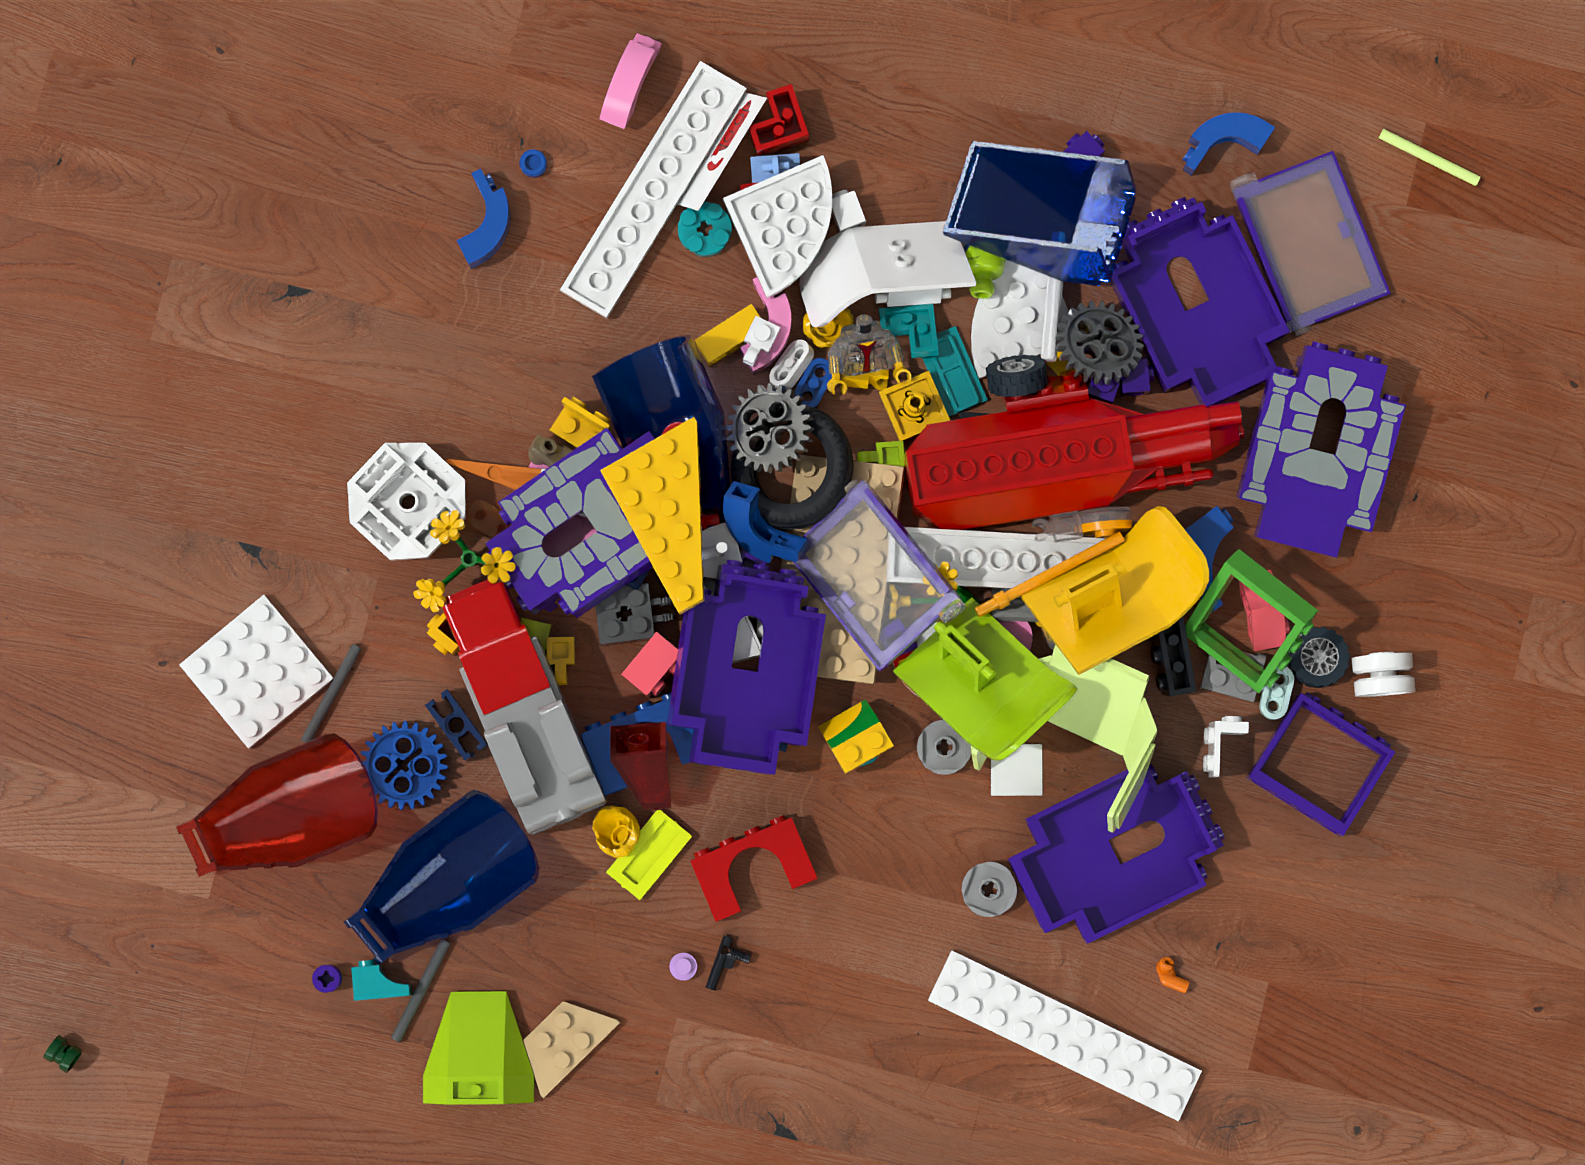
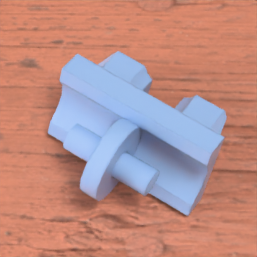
(768, 166)

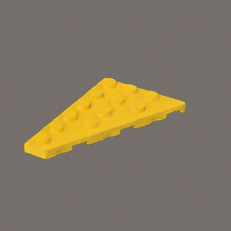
(662, 503)

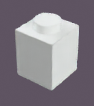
(847, 210)

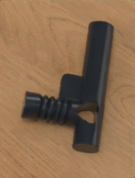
(726, 961)

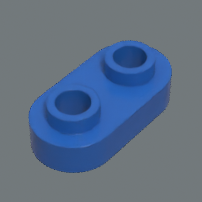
(811, 384)

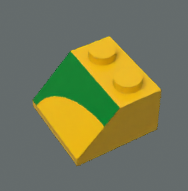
(855, 736)

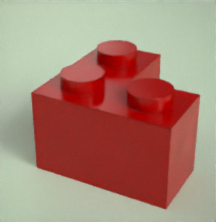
(786, 126)

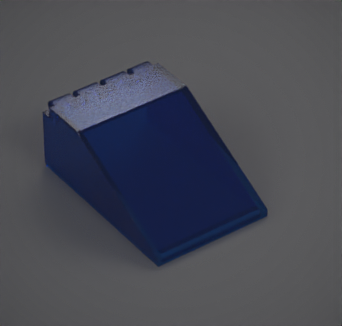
(1044, 209)

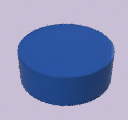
(533, 163)

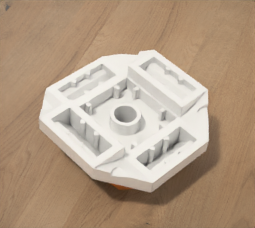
(378, 493)

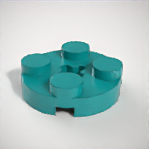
(718, 236)

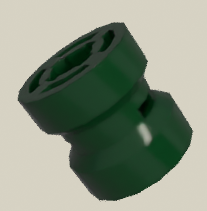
(62, 1054)

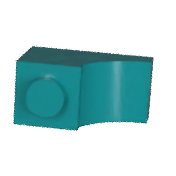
(372, 983)

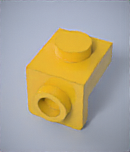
(443, 642)

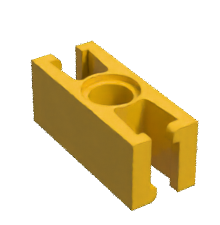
(726, 336)

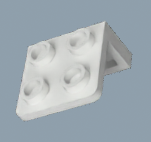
(1230, 726)

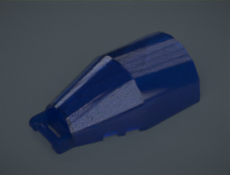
(664, 387)
(447, 877)

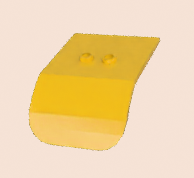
(1122, 592)

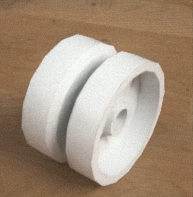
(1382, 670)

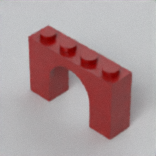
(714, 866)

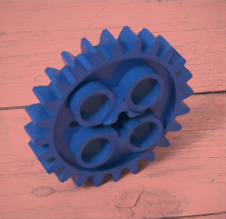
(420, 784)

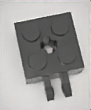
(641, 622)

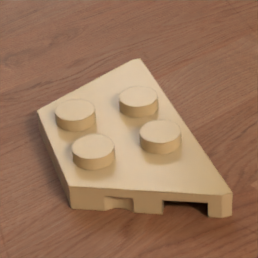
(564, 1042)

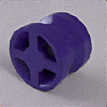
(332, 978)

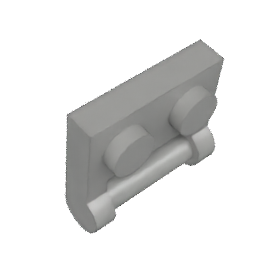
(1222, 681)

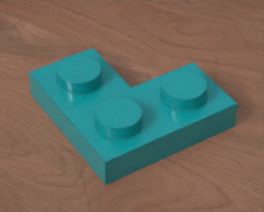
(915, 321)

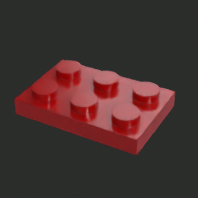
(1059, 390)

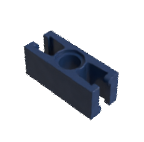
(468, 725)

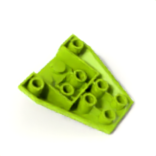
(478, 1054)

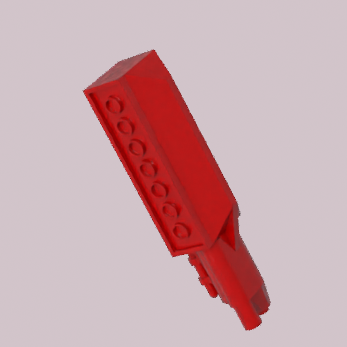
(1058, 459)

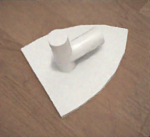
(717, 549)

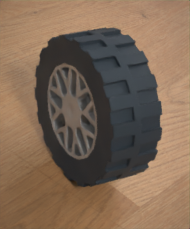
(1017, 375)
(1320, 658)

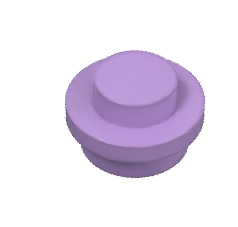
(683, 966)

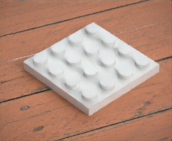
(256, 671)

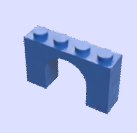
(598, 740)

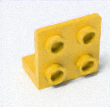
(577, 424)

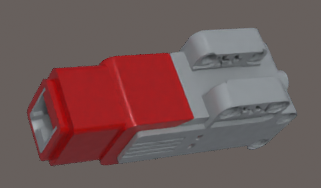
(521, 709)

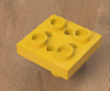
(920, 389)

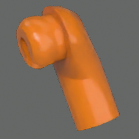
(1168, 976)

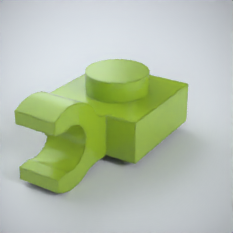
(886, 453)

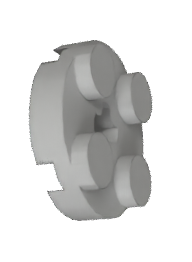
(933, 758)
(996, 903)

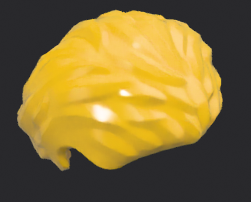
(827, 335)
(616, 831)

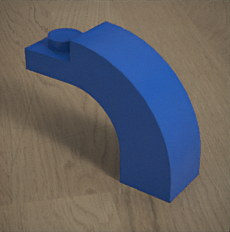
(1229, 127)
(491, 234)
(752, 531)

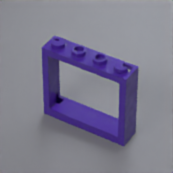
(1354, 731)

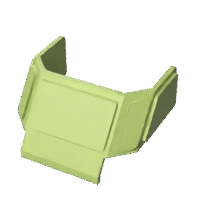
(1111, 714)

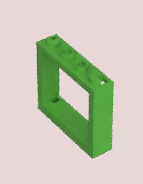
(1275, 594)

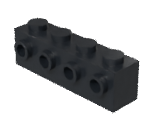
(1173, 661)

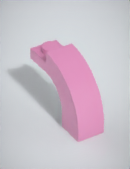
(628, 80)
(779, 315)

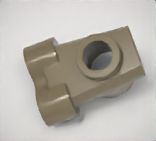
(546, 451)

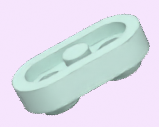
(1278, 694)

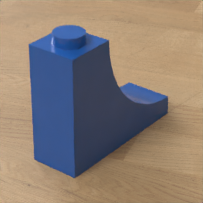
(1208, 534)

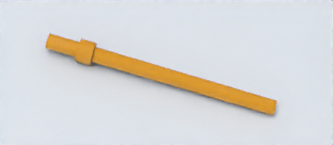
(1002, 599)

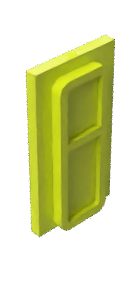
(657, 847)

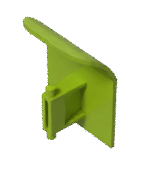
(984, 683)

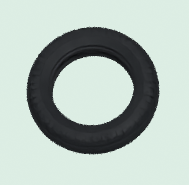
(827, 496)

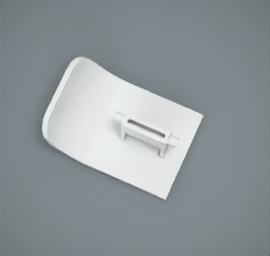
(893, 261)

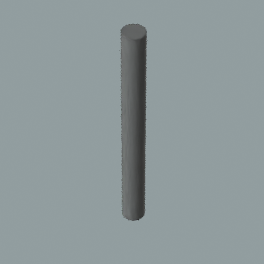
(331, 693)
(420, 990)

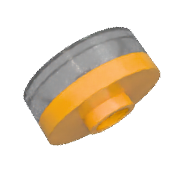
(1106, 520)

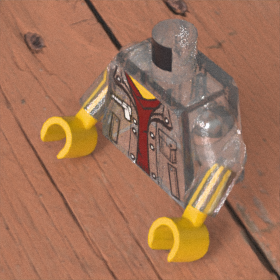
(864, 350)

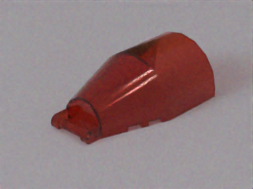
(287, 810)

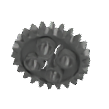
(1099, 342)
(773, 451)

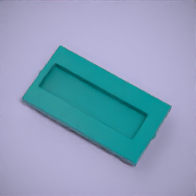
(954, 374)

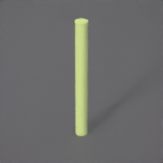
(1429, 157)

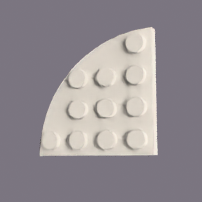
(783, 222)
(1010, 319)

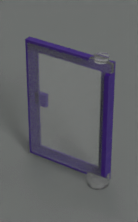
(1309, 241)
(875, 576)

